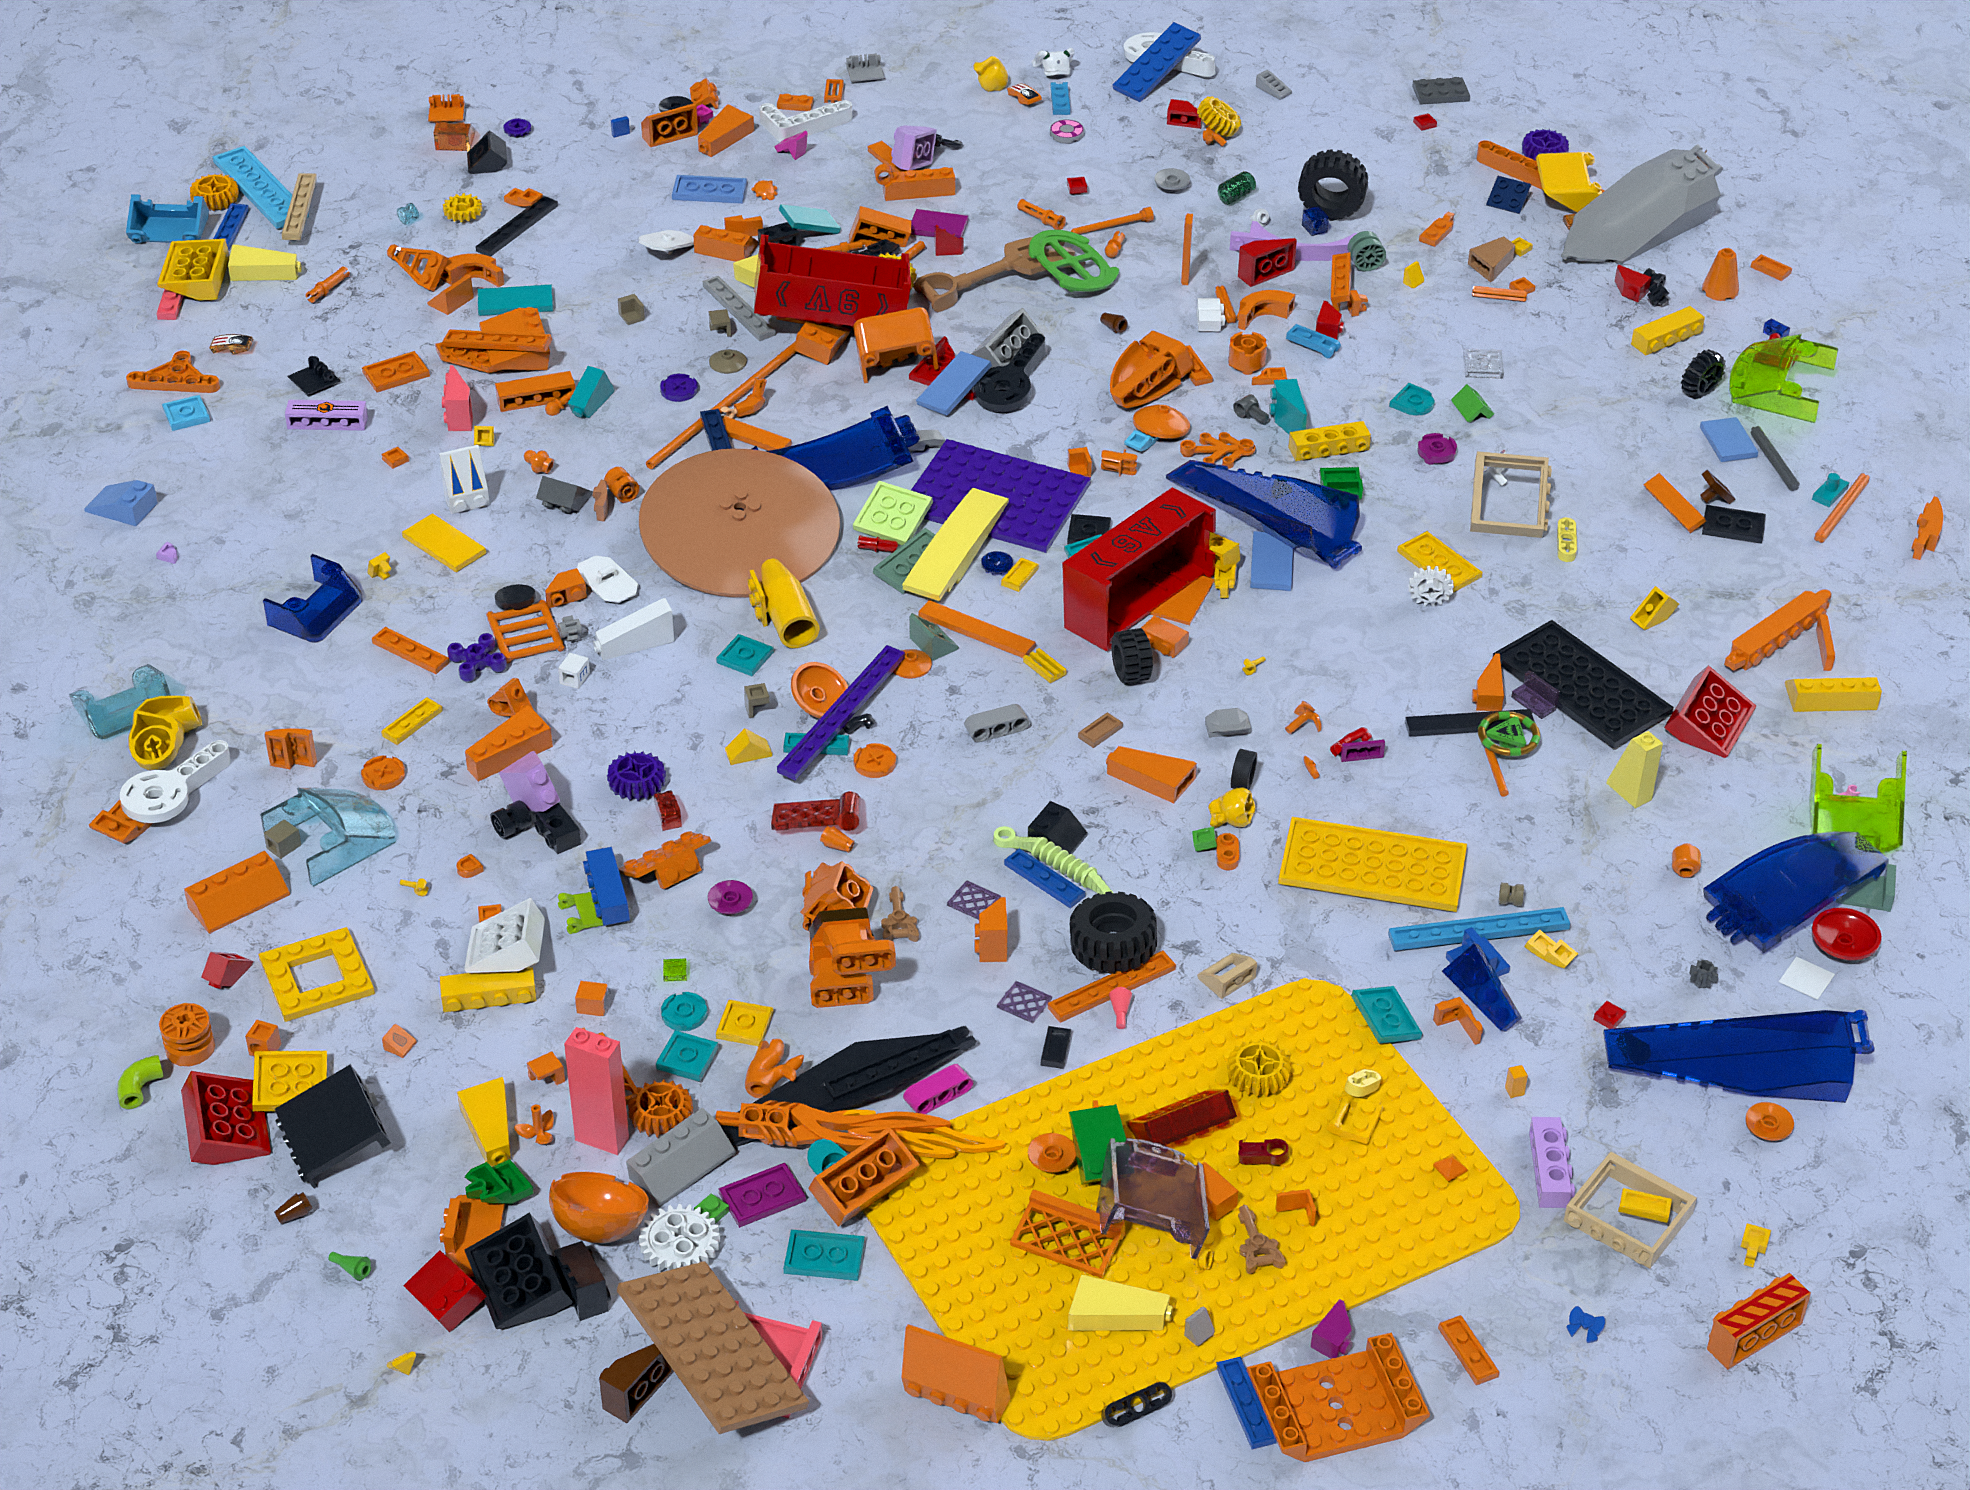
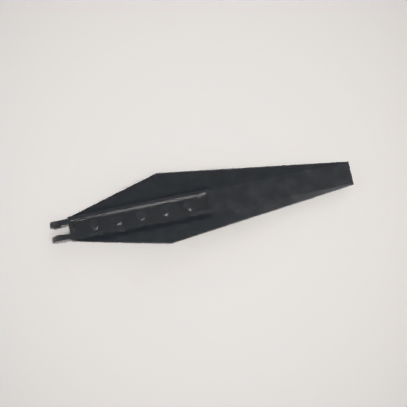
(864, 1072)

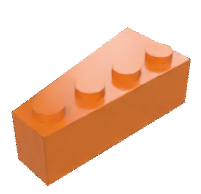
(508, 743)

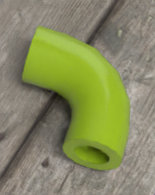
(133, 1079)

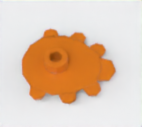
(765, 189)

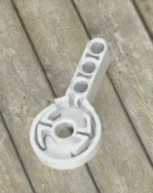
(1194, 62)
(164, 785)

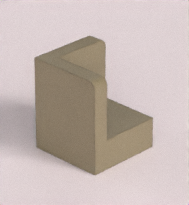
(631, 309)
(720, 320)
(755, 696)
(282, 839)

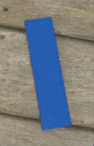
(232, 223)
(1044, 878)
(1245, 1402)

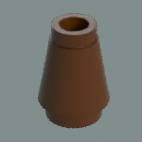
(1115, 322)
(293, 1208)

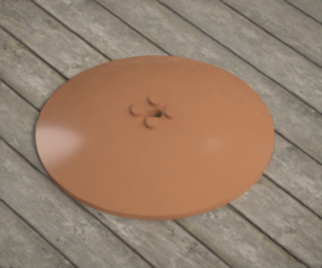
(709, 546)

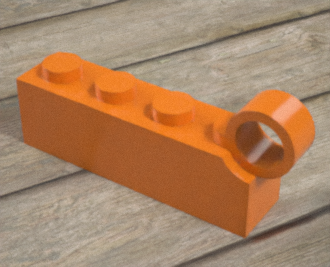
(916, 183)

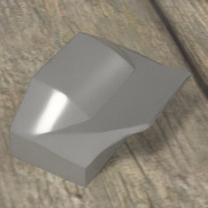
(1227, 723)

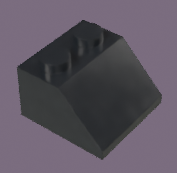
(487, 154)
(1058, 826)

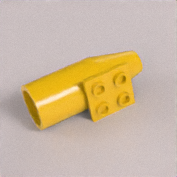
(785, 602)

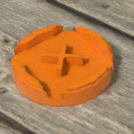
(874, 760)
(383, 773)

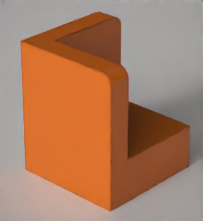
(1079, 461)
(590, 998)
(546, 1066)

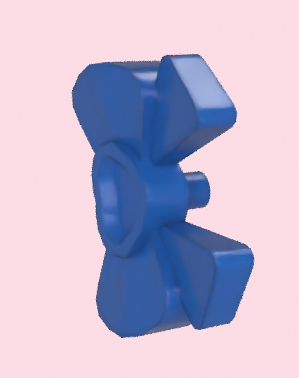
(1580, 1319)

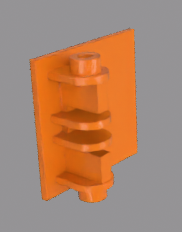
(446, 110)

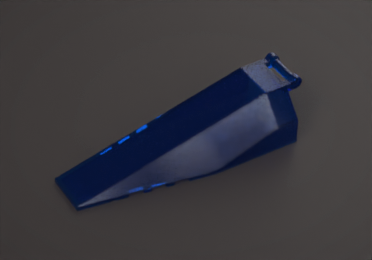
(1294, 511)
(1754, 1056)

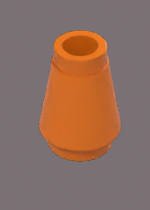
(836, 839)

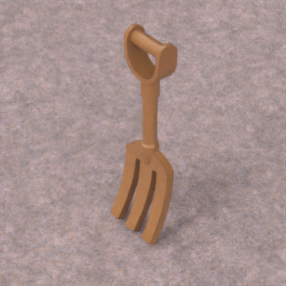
(1015, 258)

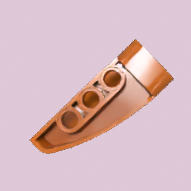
(1149, 369)

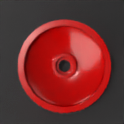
(1846, 933)

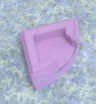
(167, 553)

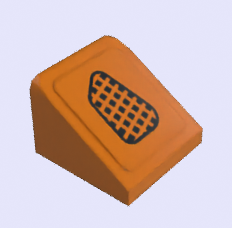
(398, 1041)

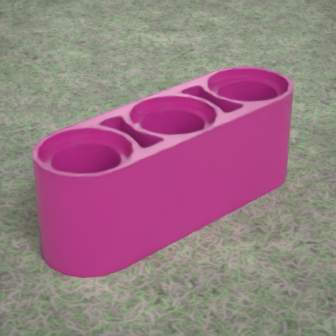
(938, 1089)

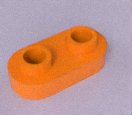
(1227, 851)

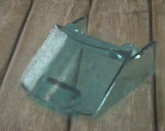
(356, 822)

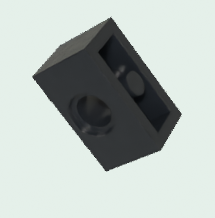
(558, 829)

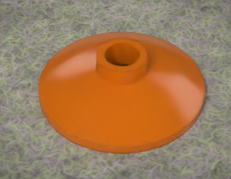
(914, 664)
(1769, 1121)
(1051, 1152)

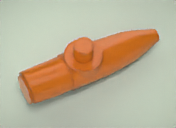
(1311, 767)

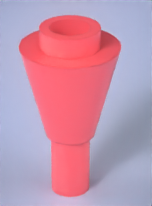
(1120, 1000)

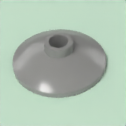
(1172, 179)

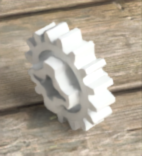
(1430, 586)

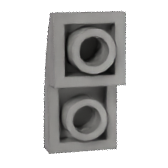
(929, 438)

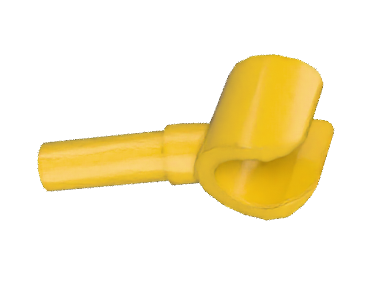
(1250, 666)
(420, 886)

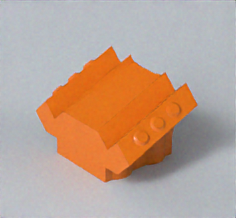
(836, 889)

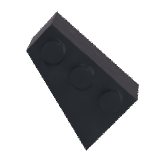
(583, 1280)

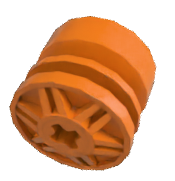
(187, 1034)

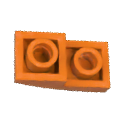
(746, 226)

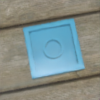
(186, 412)

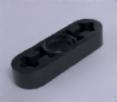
(1123, 1418)

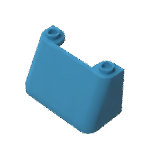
(166, 221)

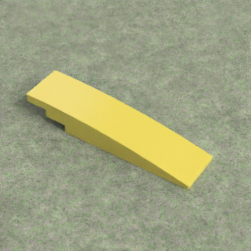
(955, 545)

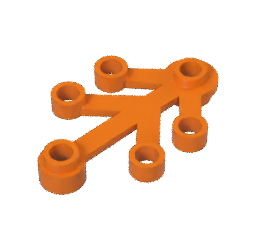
(1219, 448)

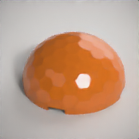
(597, 1206)

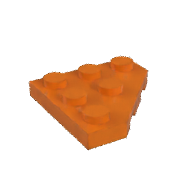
(466, 357)

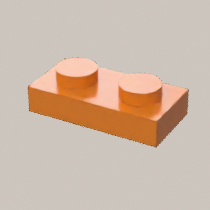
(795, 102)

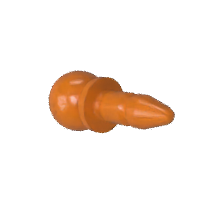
(553, 408)

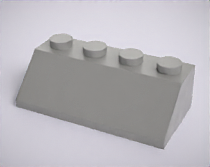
(1007, 339)
(680, 1157)

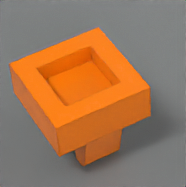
(1354, 305)

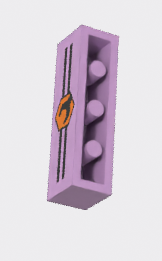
(326, 415)

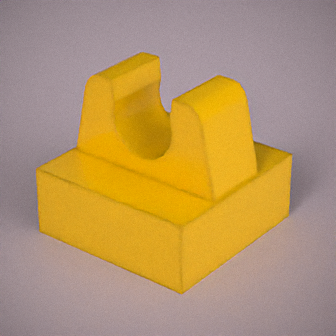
(379, 566)

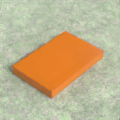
(395, 371)

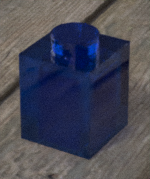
(1315, 221)

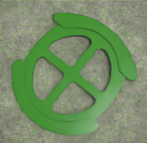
(1053, 238)

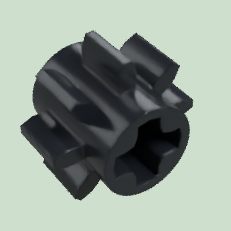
(1658, 294)

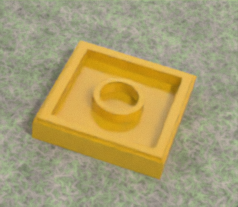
(744, 1022)

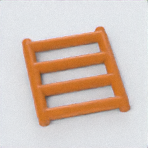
(503, 644)

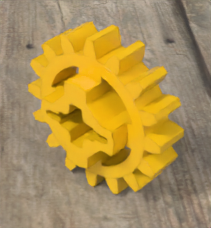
(462, 207)

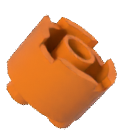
(1247, 352)

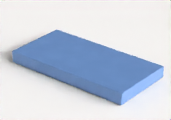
(709, 189)
(954, 383)
(1270, 563)

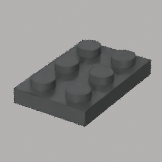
(1441, 90)

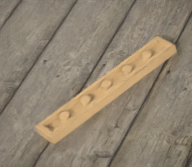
(299, 206)

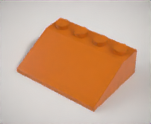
(516, 321)
(954, 1374)

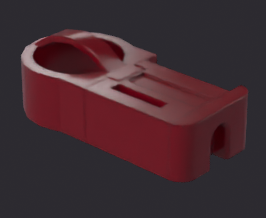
(1259, 1152)

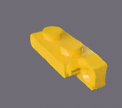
(1225, 580)

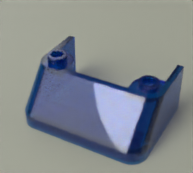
(323, 610)

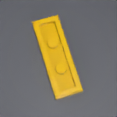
(411, 721)

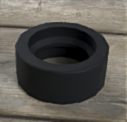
(1243, 769)

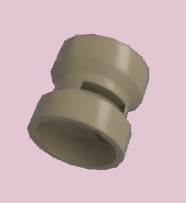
(1516, 894)

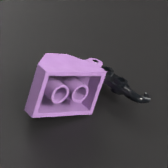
(916, 146)

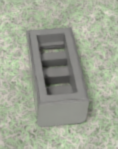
(1267, 81)

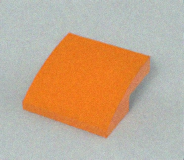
(290, 747)
(118, 825)

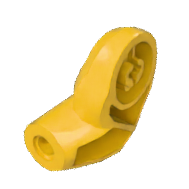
(160, 729)

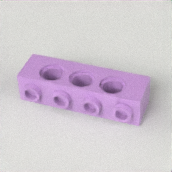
(1550, 1162)

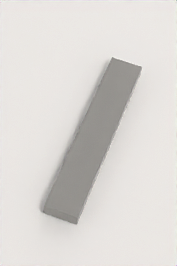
(738, 308)

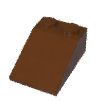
(633, 1381)

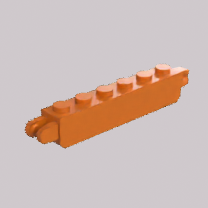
(1777, 629)

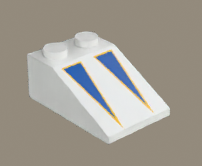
(464, 479)

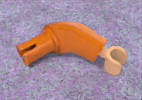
(751, 404)

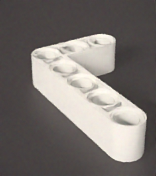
(811, 121)

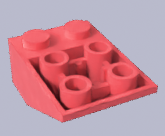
(457, 402)

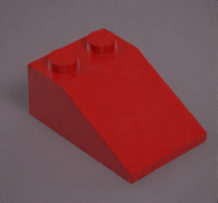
(1266, 260)
(445, 1291)

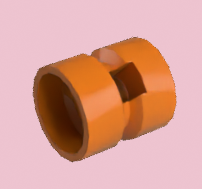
(621, 484)

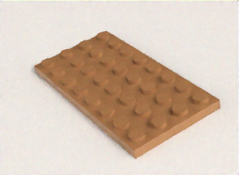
(712, 1347)

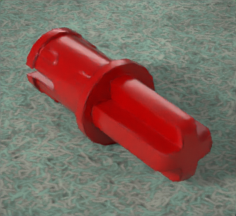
(877, 544)

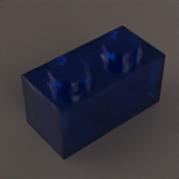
(1773, 326)

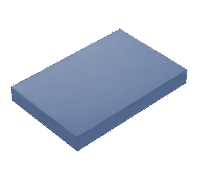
(1729, 439)

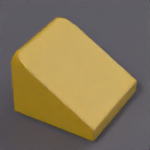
(1413, 275)

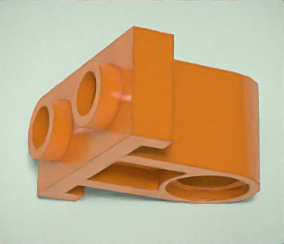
(509, 699)

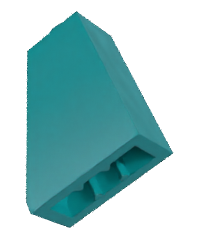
(590, 392)

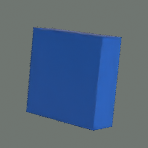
(620, 126)

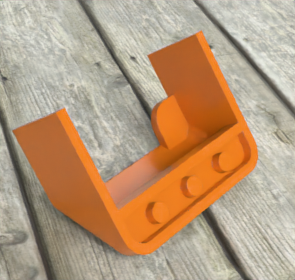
(893, 332)

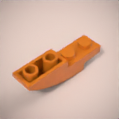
(1929, 529)

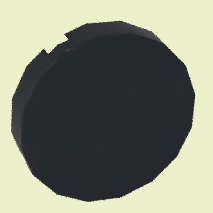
(515, 596)

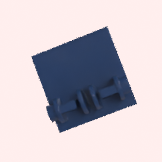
(1508, 194)

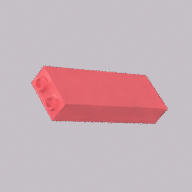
(597, 1090)

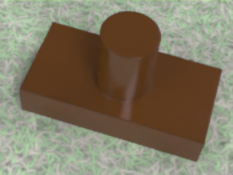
(1716, 488)

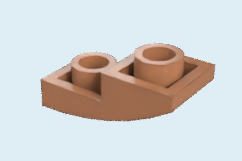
(601, 500)

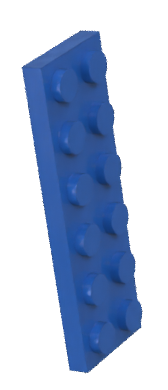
(1156, 62)

